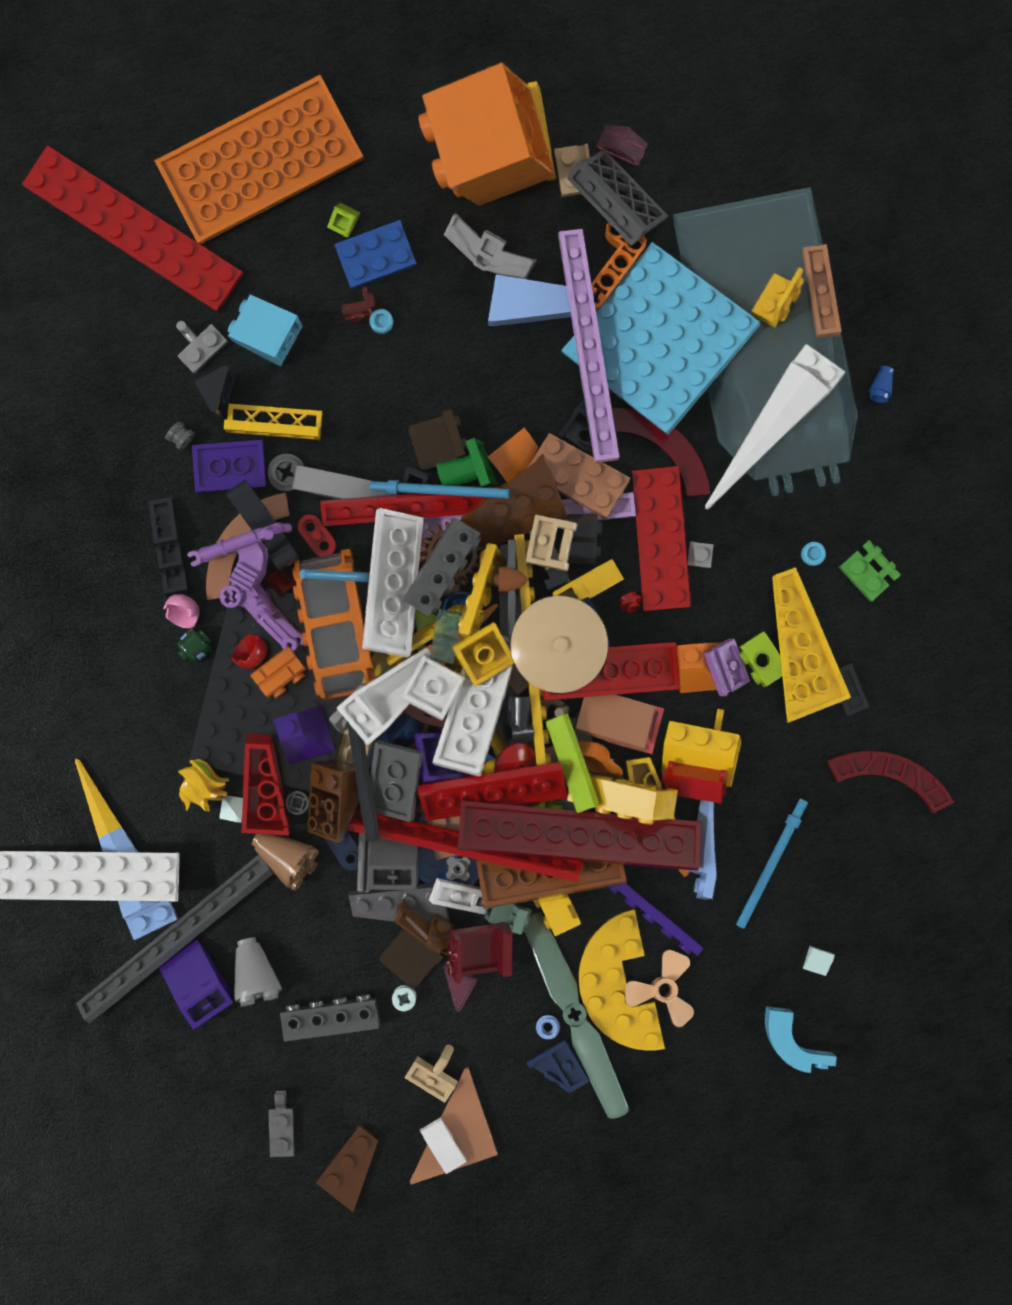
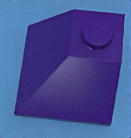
(304, 734)

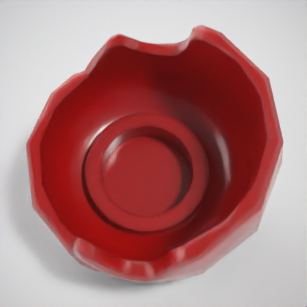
(250, 652)

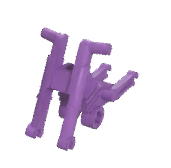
(246, 579)

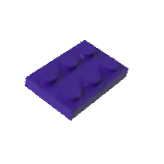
(228, 464)

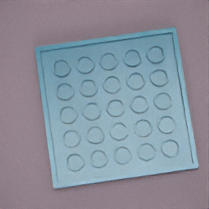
(666, 337)

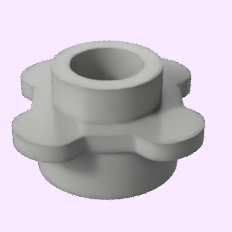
(462, 863)

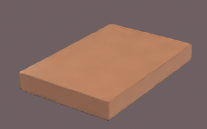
(616, 720)

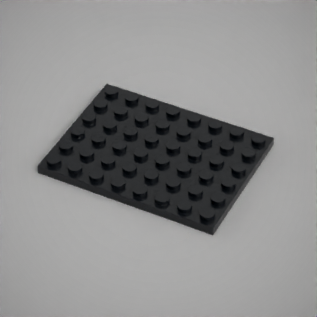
(239, 707)

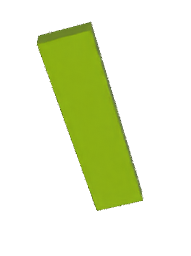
(572, 763)

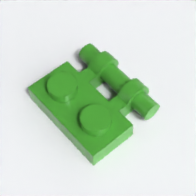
(864, 575)

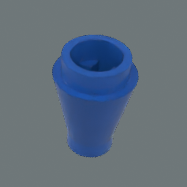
(882, 386)

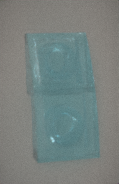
(445, 636)

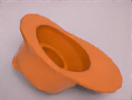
(598, 759)

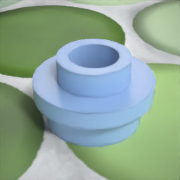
(551, 1033)

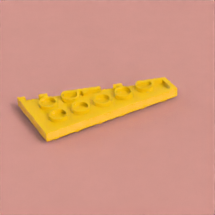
(807, 662)

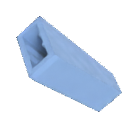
(526, 301)

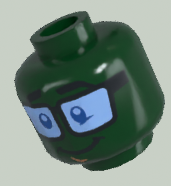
(194, 645)

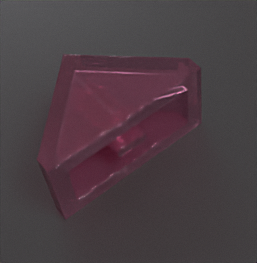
(623, 143)
(460, 991)

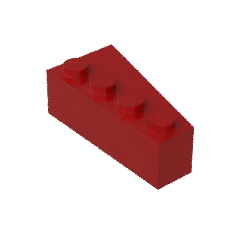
(263, 789)

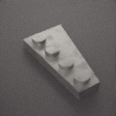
(383, 903)

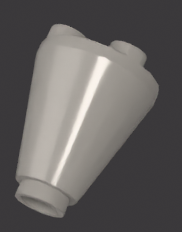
(253, 974)

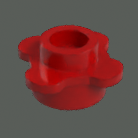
(630, 602)

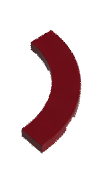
(674, 445)
(894, 767)

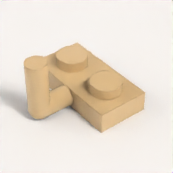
(431, 1077)

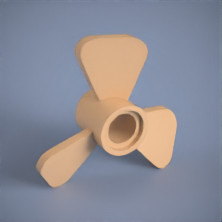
(673, 967)

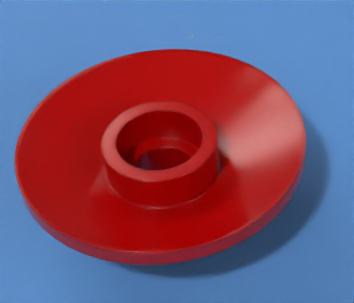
(515, 756)

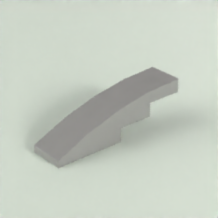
(332, 484)

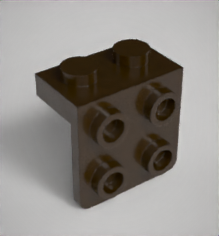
(438, 440)
(409, 959)

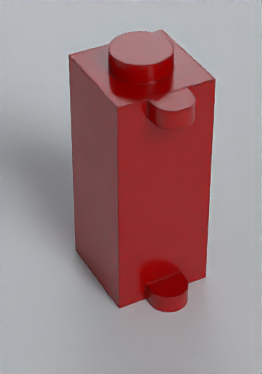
(695, 781)

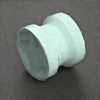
(406, 994)

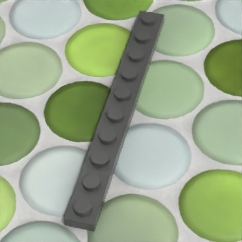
(174, 939)

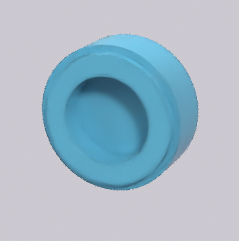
(381, 321)
(813, 553)

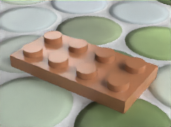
(580, 478)

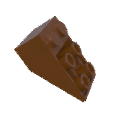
(331, 799)

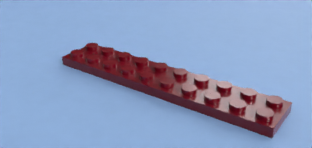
(578, 836)

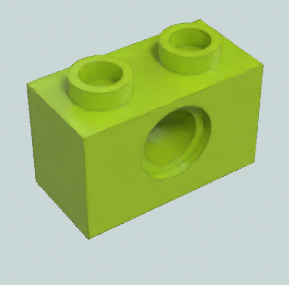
(761, 645)

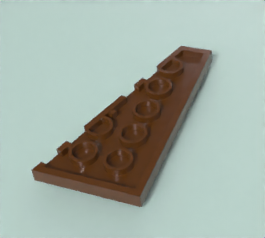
(530, 494)

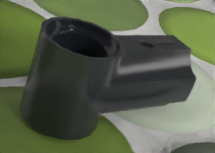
(518, 727)

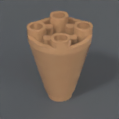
(286, 857)

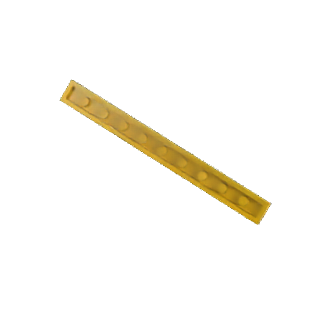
(537, 711)

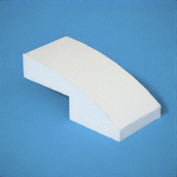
(443, 1145)

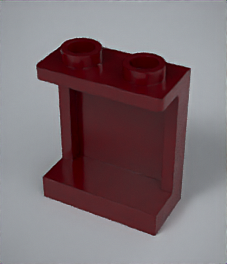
(480, 951)

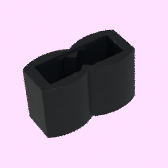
(584, 541)

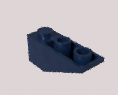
(400, 733)

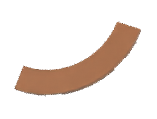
(221, 567)

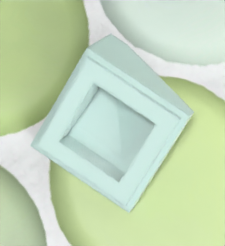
(231, 808)

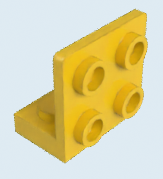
(777, 297)

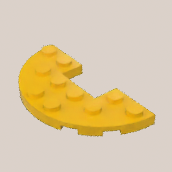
(604, 983)

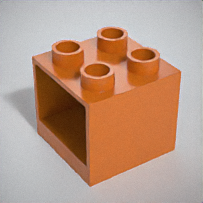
(486, 136)

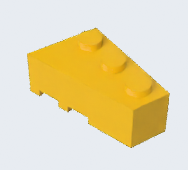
(559, 913)

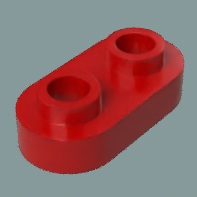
(317, 536)

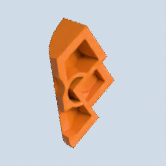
(514, 455)

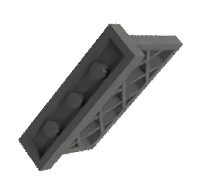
(610, 202)
(509, 602)

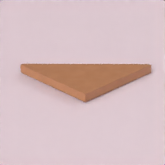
(468, 1127)

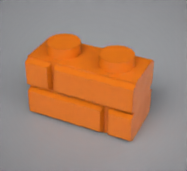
(279, 672)

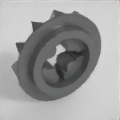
(283, 462)

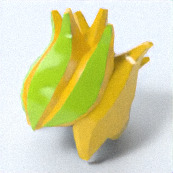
(201, 784)

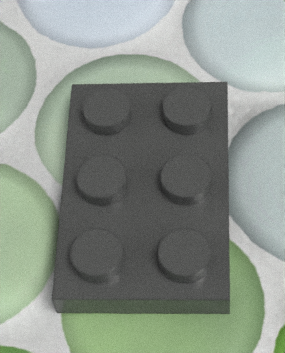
(395, 780)

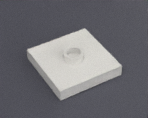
(432, 688)

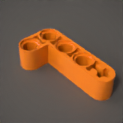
(610, 270)

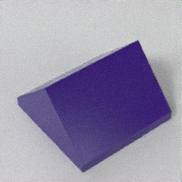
(432, 773)

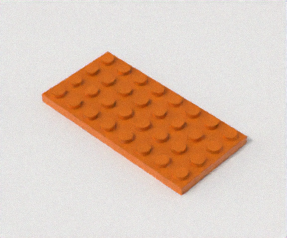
(259, 159)

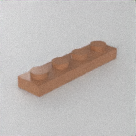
(821, 291)

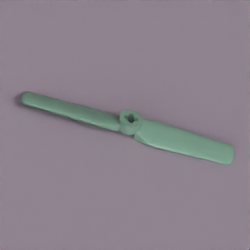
(585, 1039)

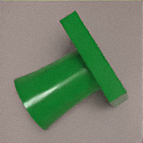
(468, 468)

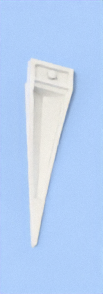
(798, 392)

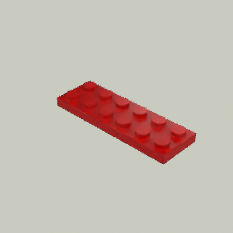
(661, 538)
(631, 671)
(509, 787)

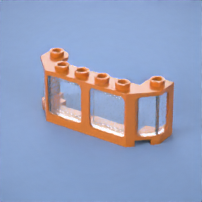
(333, 627)

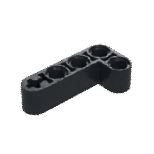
(257, 516)

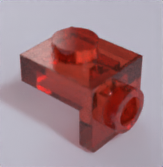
(357, 310)

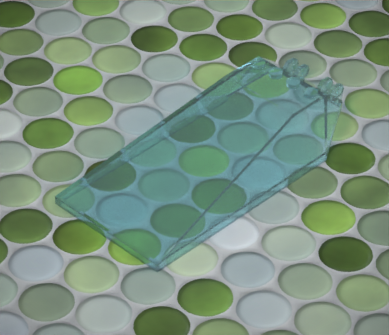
(737, 253)

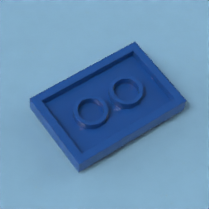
(375, 254)

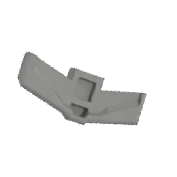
(487, 251)

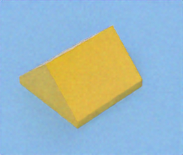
(483, 654)

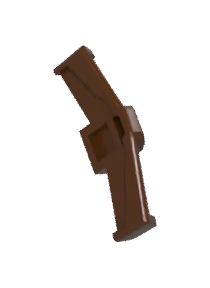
(432, 933)

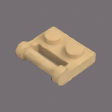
(543, 540)

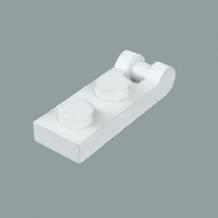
(457, 896)

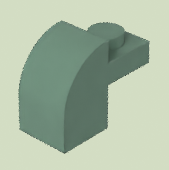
(513, 915)

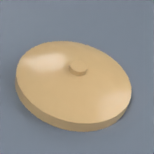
(559, 644)

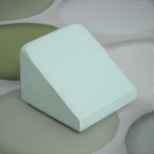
(818, 960)

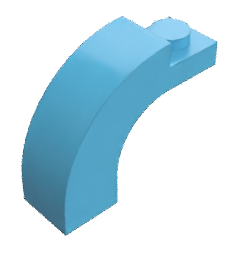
(779, 1032)

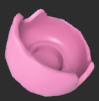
(182, 610)

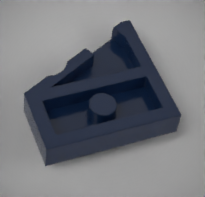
(560, 1066)

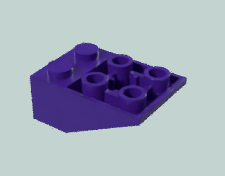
(196, 984)

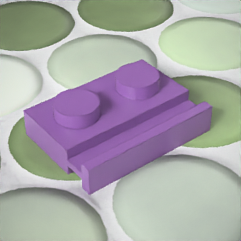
(727, 667)

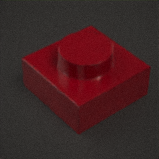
(281, 581)

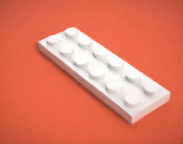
(392, 572)
(472, 722)

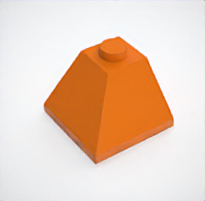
(693, 667)

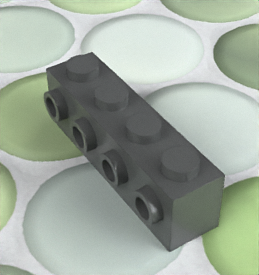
(441, 566)
(330, 1018)

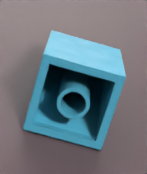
(265, 329)

